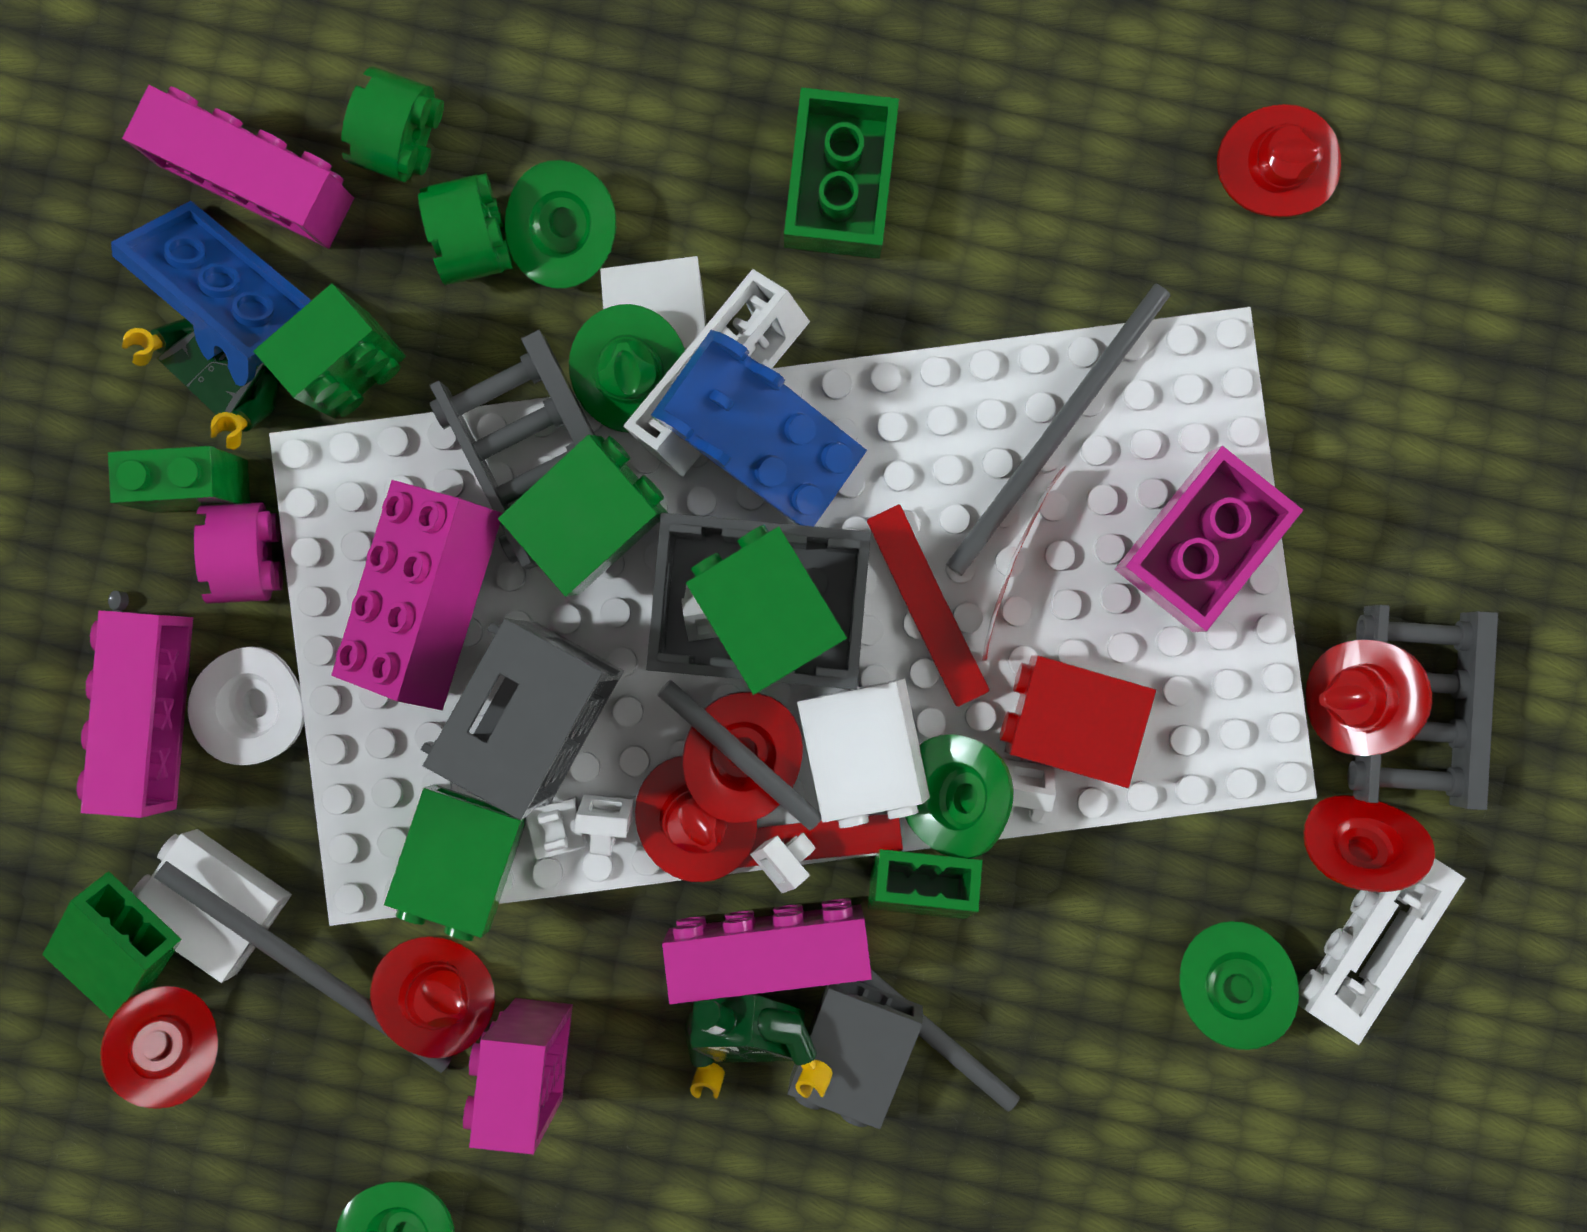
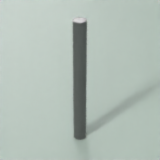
(740, 755)
(957, 1055)

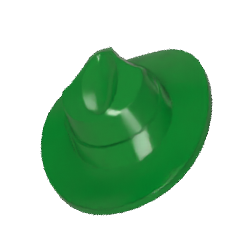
(560, 224)
(620, 361)
(967, 798)
(1238, 986)
(396, 1208)

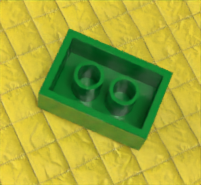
(840, 172)
(331, 353)

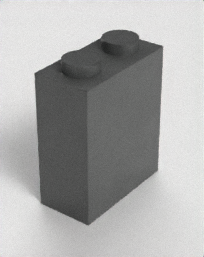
(866, 1044)

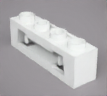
(766, 335)
(1355, 1006)

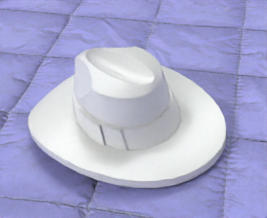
(246, 706)

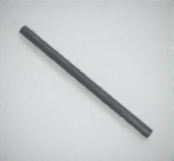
(1058, 429)
(276, 949)

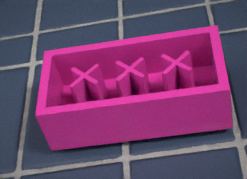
(239, 165)
(416, 595)
(135, 714)
(766, 952)
(518, 1076)

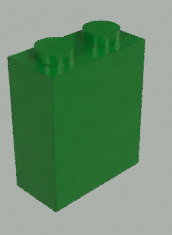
(177, 478)
(584, 514)
(764, 607)
(454, 863)
(925, 884)
(110, 944)

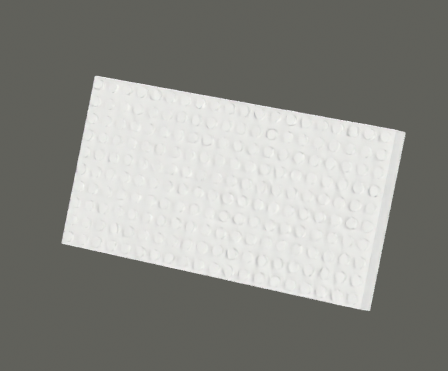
(942, 444)

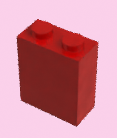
(1077, 720)

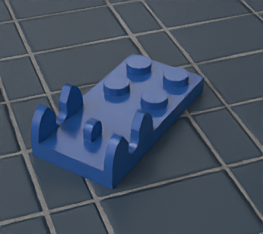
(212, 283)
(759, 429)

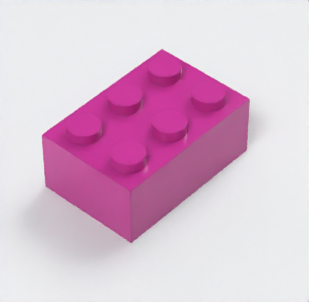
(1208, 539)

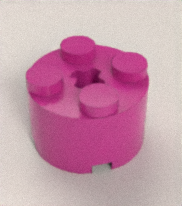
(236, 552)

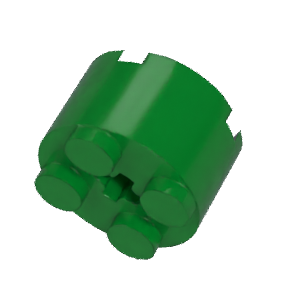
(391, 125)
(464, 229)

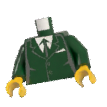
(210, 380)
(750, 1031)

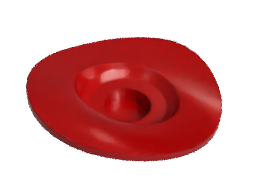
(1280, 161)
(1367, 697)
(765, 730)
(684, 836)
(1367, 844)
(432, 996)
(159, 1047)

